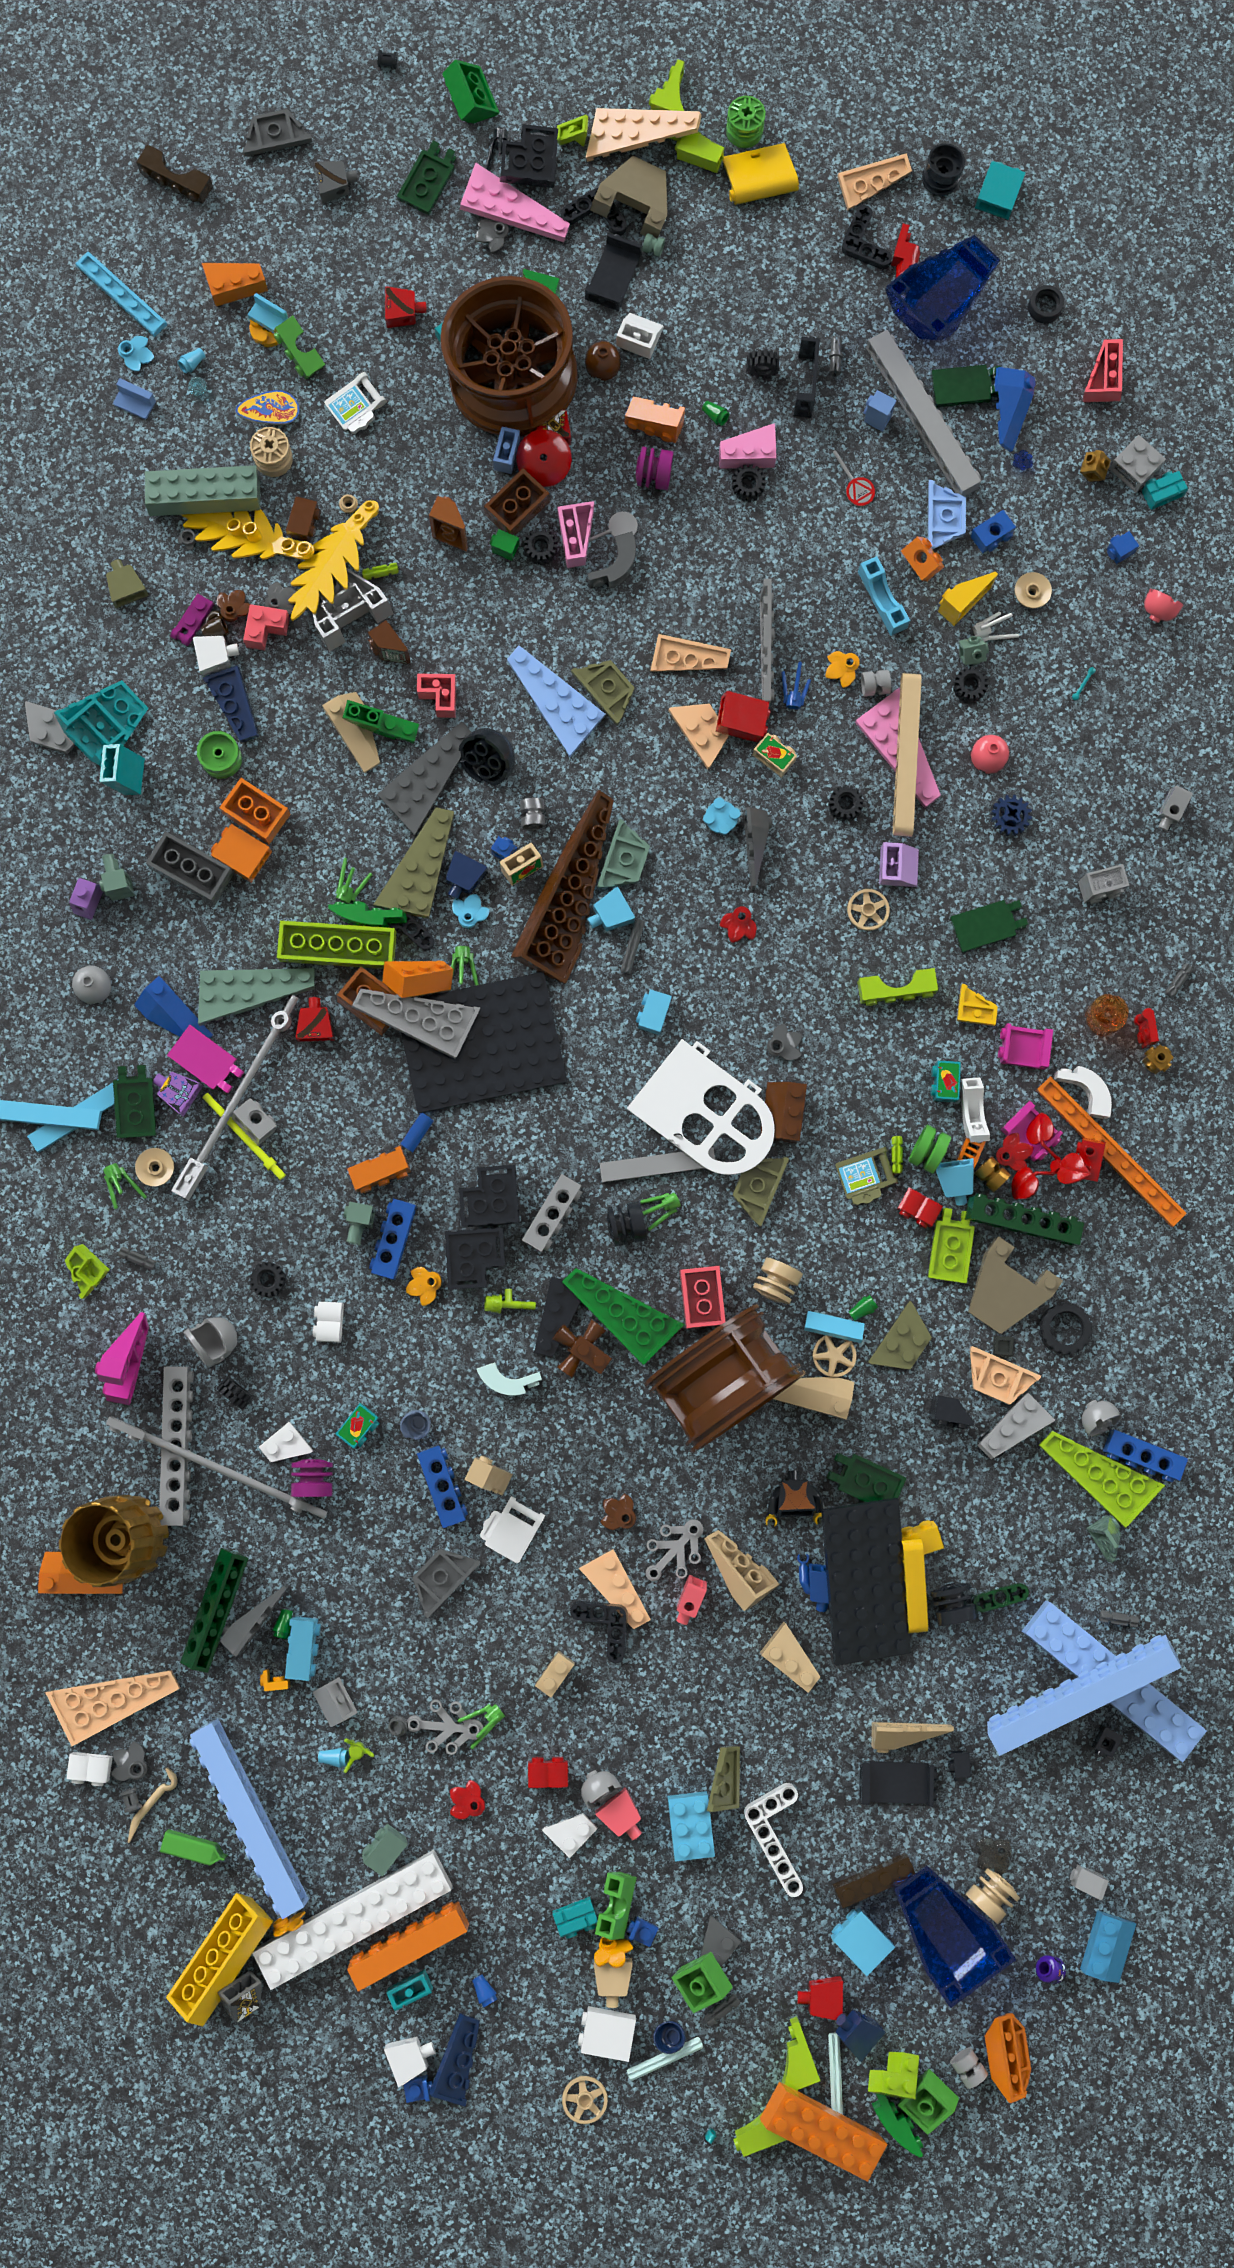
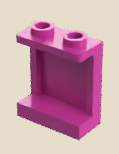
(1025, 1047)
(1020, 1123)

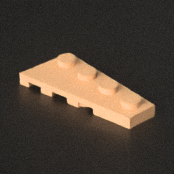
(614, 1584)

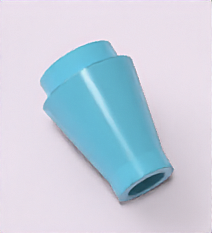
(190, 360)
(334, 1757)

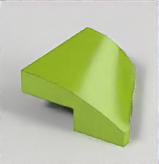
(85, 1269)

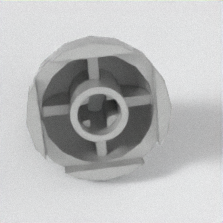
(91, 984)
(1099, 1416)
(599, 1788)

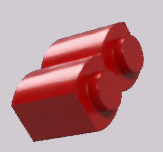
(919, 1208)
(547, 1773)

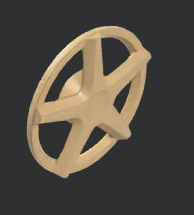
(868, 909)
(834, 1356)
(584, 2099)

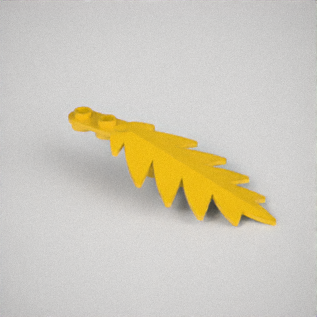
(253, 537)
(330, 562)

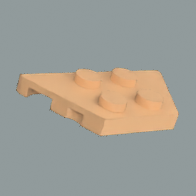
(699, 728)
(999, 1377)

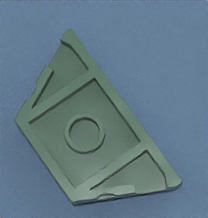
(624, 859)

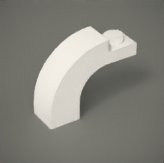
(1094, 1087)
(973, 1110)

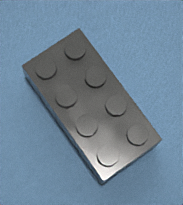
(190, 868)

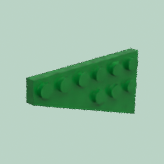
(632, 1322)

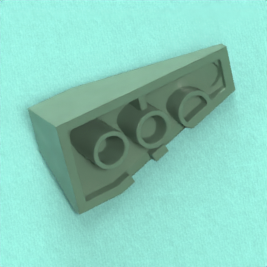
(1106, 1536)

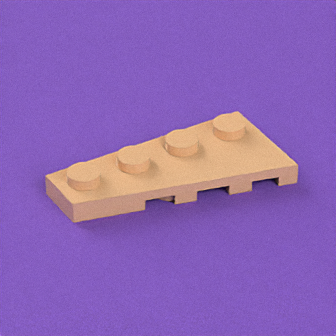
(871, 179)
(686, 655)

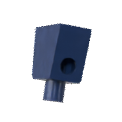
(464, 875)
(859, 2033)

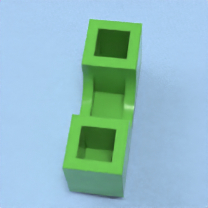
(306, 363)
(614, 1920)

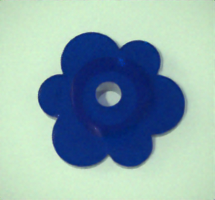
(1023, 456)

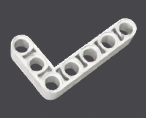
(771, 1839)

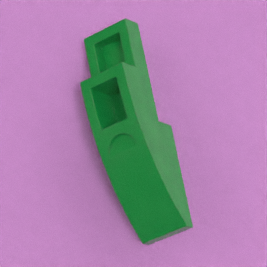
(379, 722)
(360, 914)
(897, 2125)

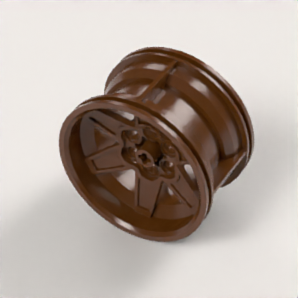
(520, 305)
(723, 1378)

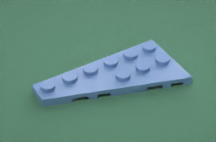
(562, 707)

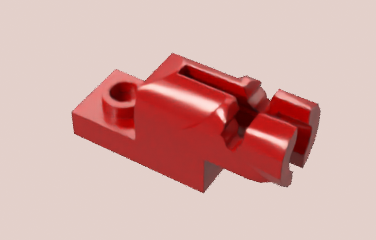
(905, 252)

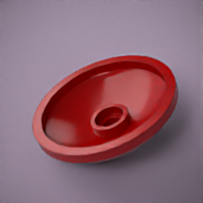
(558, 457)

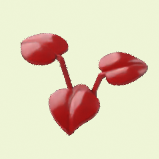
(1068, 1170)

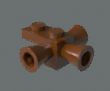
(582, 1349)

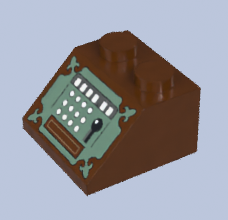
(387, 644)

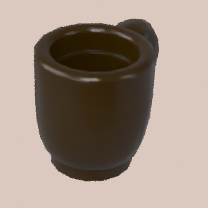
(215, 625)

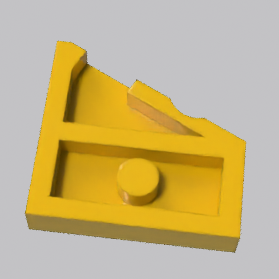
(975, 1008)

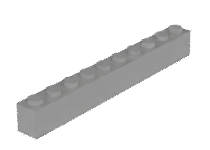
(923, 413)

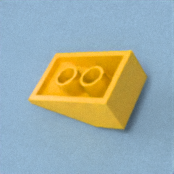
(964, 596)

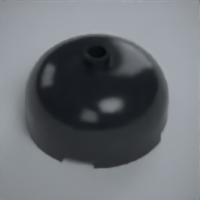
(494, 750)

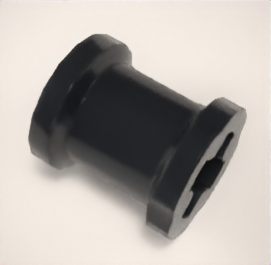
(387, 59)

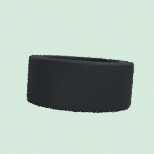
(1049, 291)

